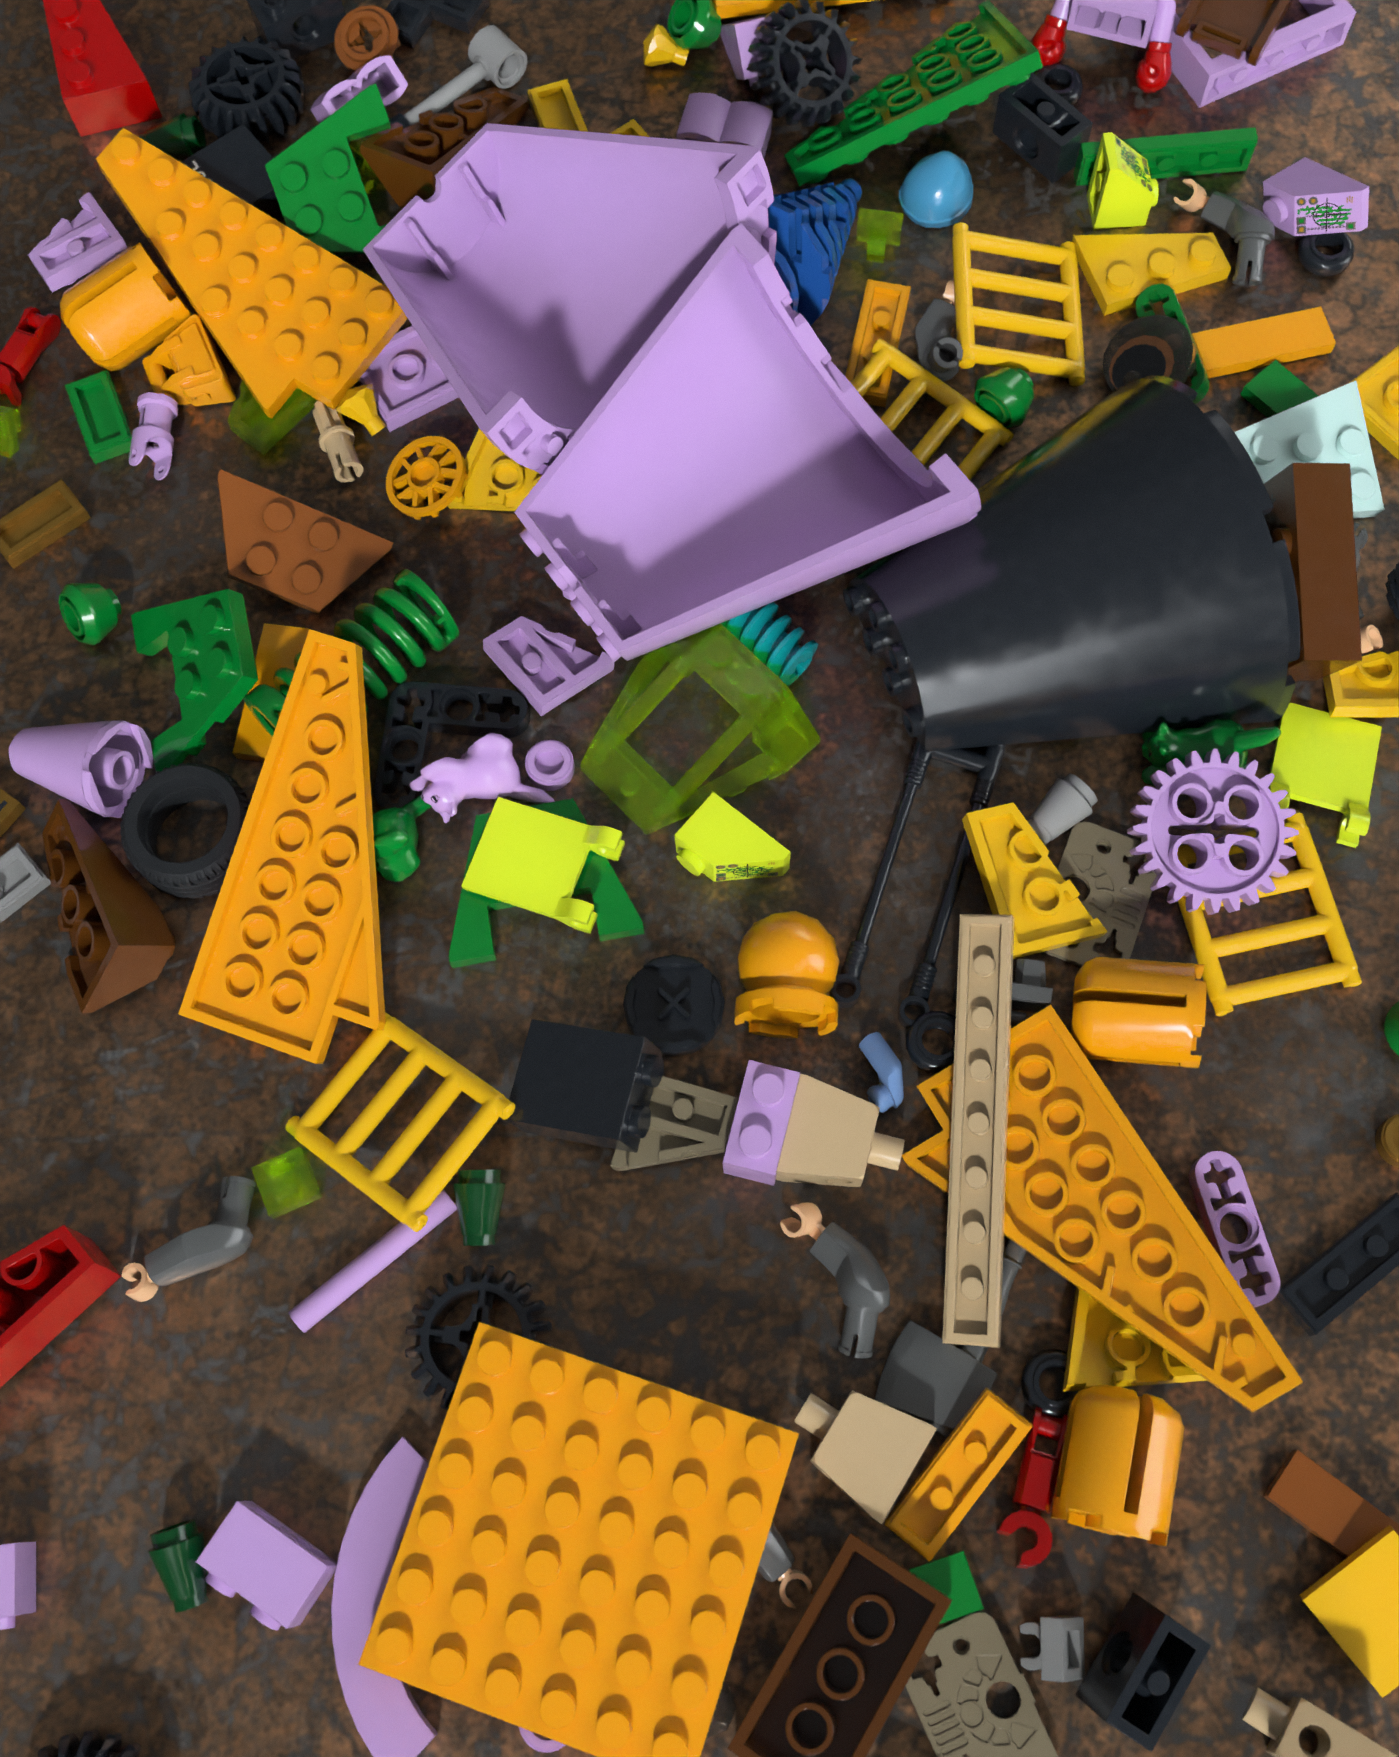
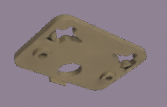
(1110, 895)
(959, 1716)

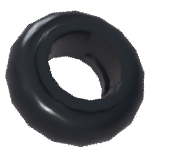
(1066, 77)
(1326, 264)
(914, 1040)
(1030, 1382)

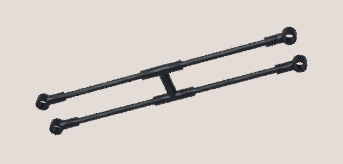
(987, 767)

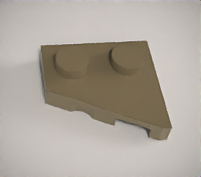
(683, 1125)

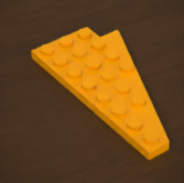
(264, 292)
(300, 898)
(1107, 1216)

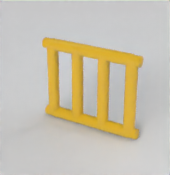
(1066, 292)
(957, 407)
(1325, 923)
(375, 1182)

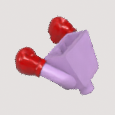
(1126, 21)

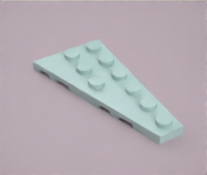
(1319, 432)

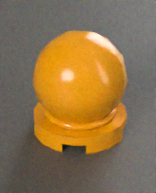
(787, 971)

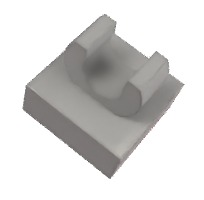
(1061, 1648)

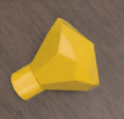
(662, 49)
(361, 406)

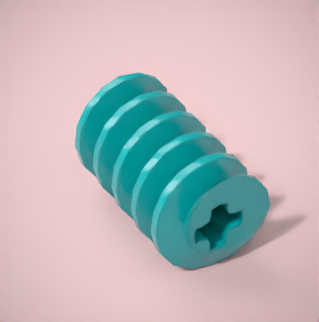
(772, 643)

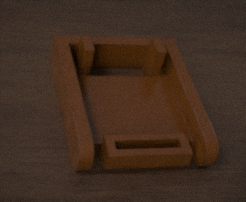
(1233, 25)

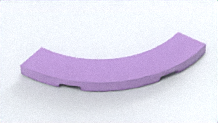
(378, 1704)

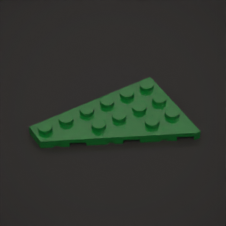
(945, 76)

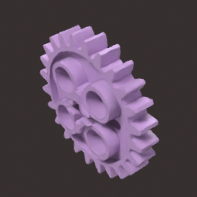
(1210, 788)

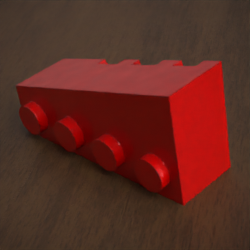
(96, 69)
(46, 1291)

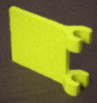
(1327, 765)
(536, 861)

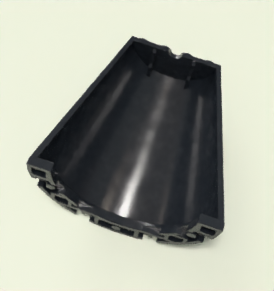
(1095, 589)

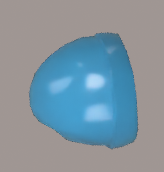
(937, 191)

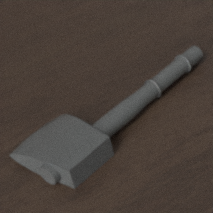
(938, 1378)

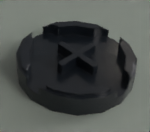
(674, 1004)

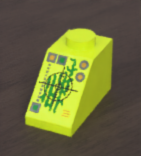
(1120, 186)
(728, 845)

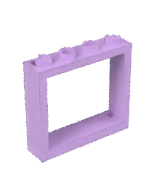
(1217, 77)

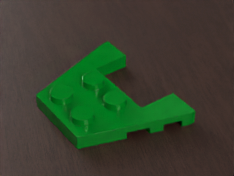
(320, 180)
(210, 665)
(473, 932)

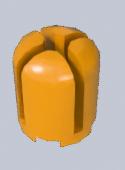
(122, 309)
(1139, 1011)
(1119, 1463)

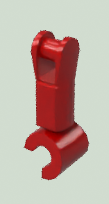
(23, 349)
(1036, 1488)

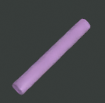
(367, 1266)

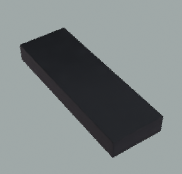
(1345, 1269)

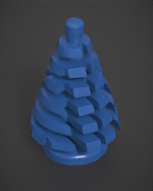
(811, 241)

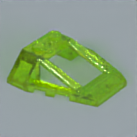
(744, 682)

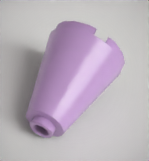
(85, 762)

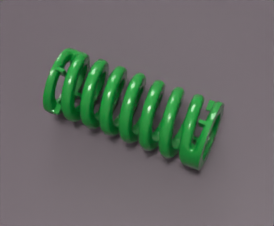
(435, 630)

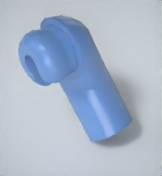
(889, 1072)

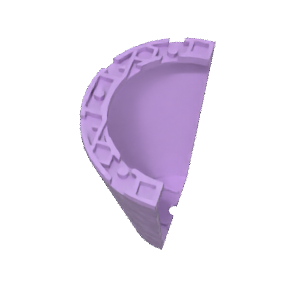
(558, 263)
(727, 470)

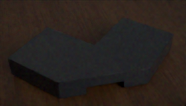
(415, 16)

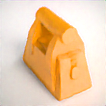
(194, 366)

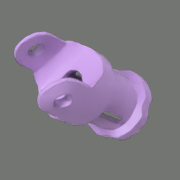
(153, 432)

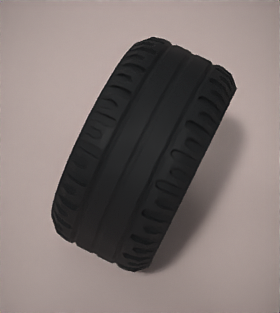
(156, 801)

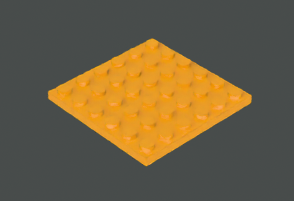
(580, 1551)

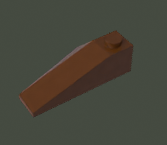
(413, 155)
(110, 918)

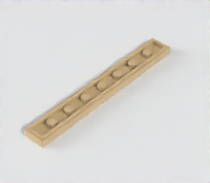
(979, 1132)

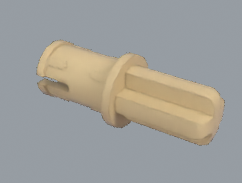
(337, 442)

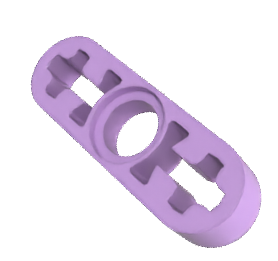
(1236, 1185)

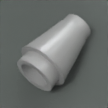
(1062, 807)

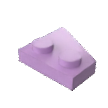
(77, 246)
(544, 663)

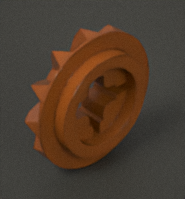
(350, 36)

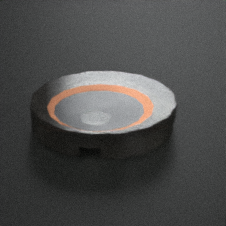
(1148, 348)

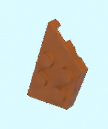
(290, 546)

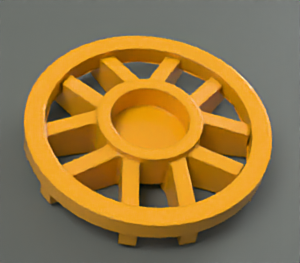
(426, 477)

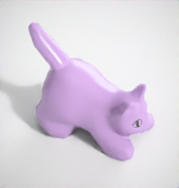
(480, 773)

